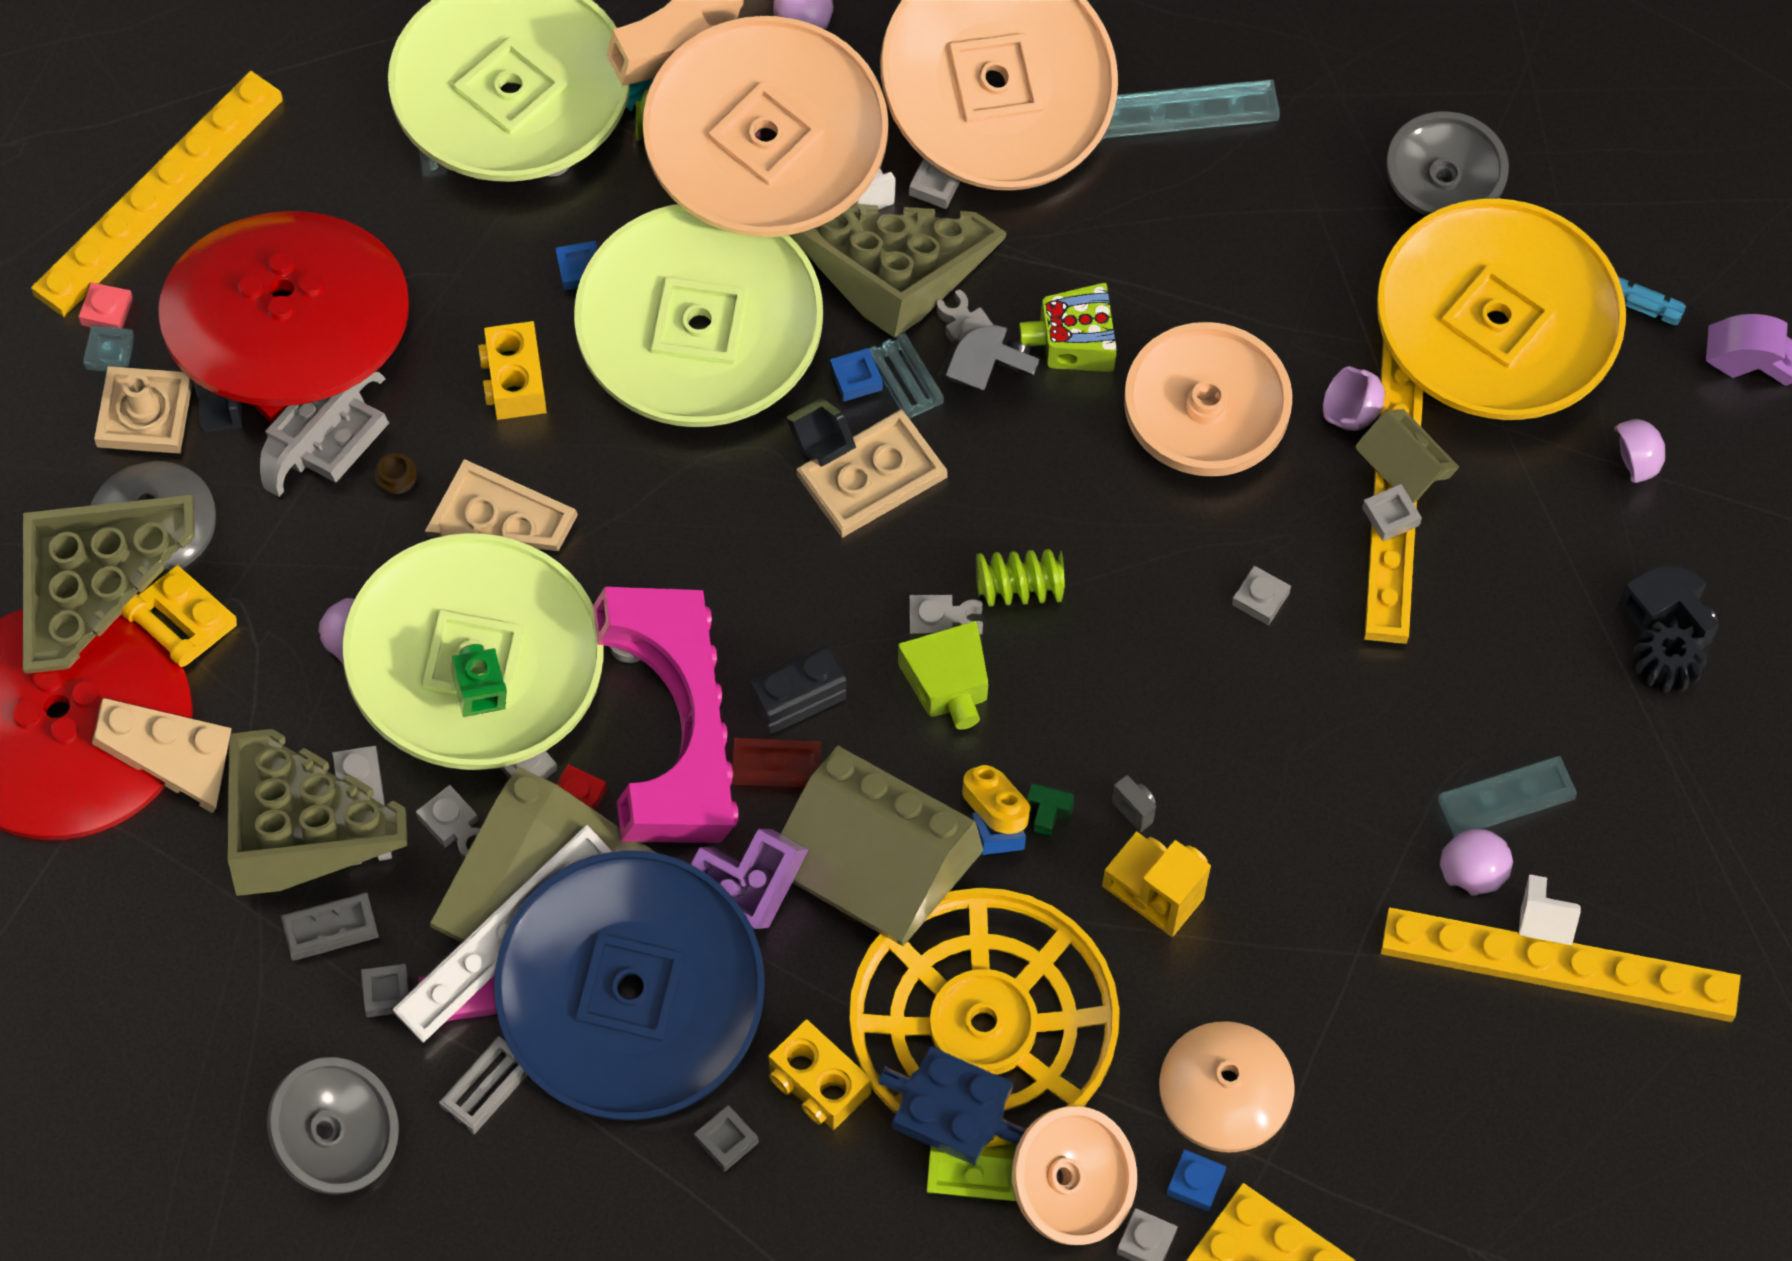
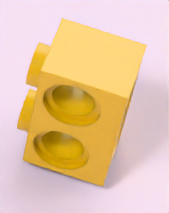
(514, 370)
(828, 1069)

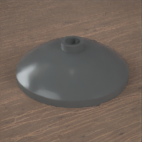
(1448, 148)
(163, 480)
(356, 1118)

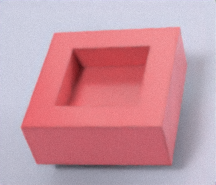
(105, 306)

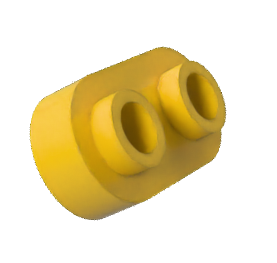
(995, 799)

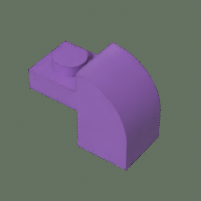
(1749, 344)

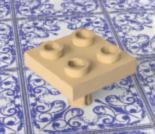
(143, 410)

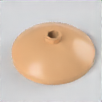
(1222, 1112)
(1096, 1175)

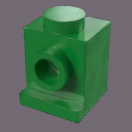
(477, 692)

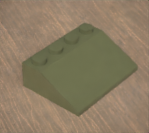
(878, 845)

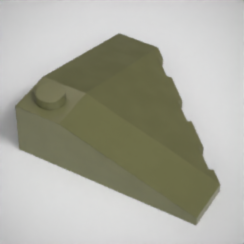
(898, 264)
(88, 566)
(297, 818)
(517, 838)

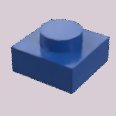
(573, 261)
(856, 374)
(998, 842)
(1196, 1180)

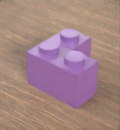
(761, 876)

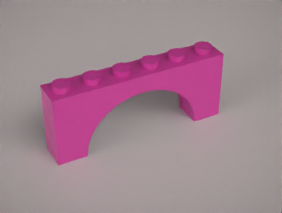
(672, 637)

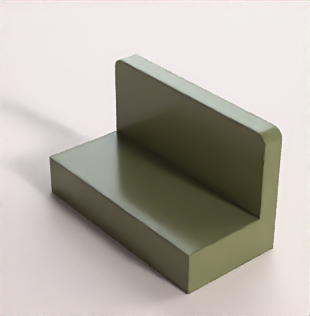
(1405, 453)

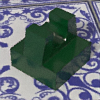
(1049, 806)

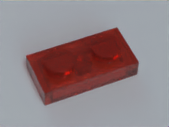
(774, 762)

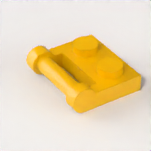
(188, 608)

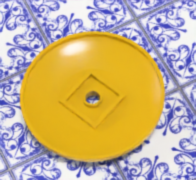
(1513, 260)

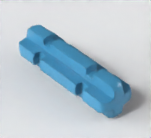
(1652, 302)

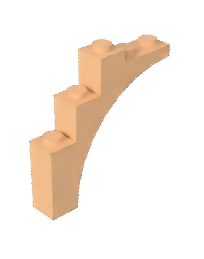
(644, 46)

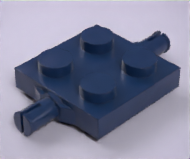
(952, 1105)

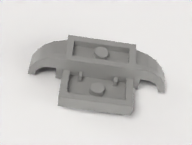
(320, 436)

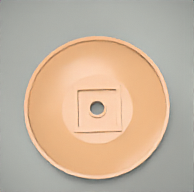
(773, 77)
(1008, 137)

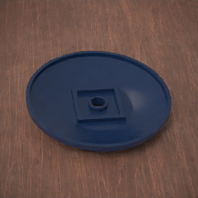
(618, 920)

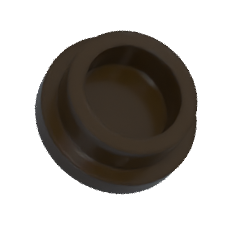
(395, 473)

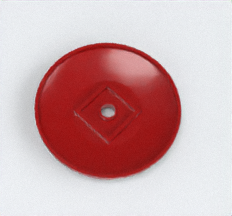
(283, 350)
(49, 769)

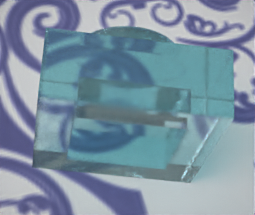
(108, 348)

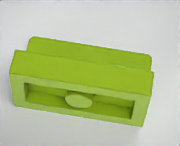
(987, 1179)

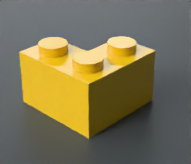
(1158, 881)

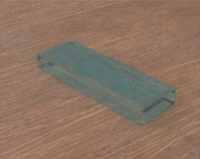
(1507, 796)

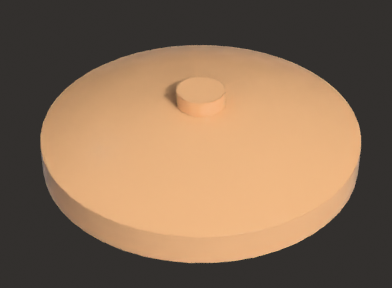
(1208, 399)

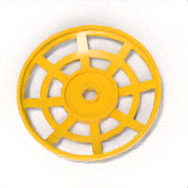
(993, 994)

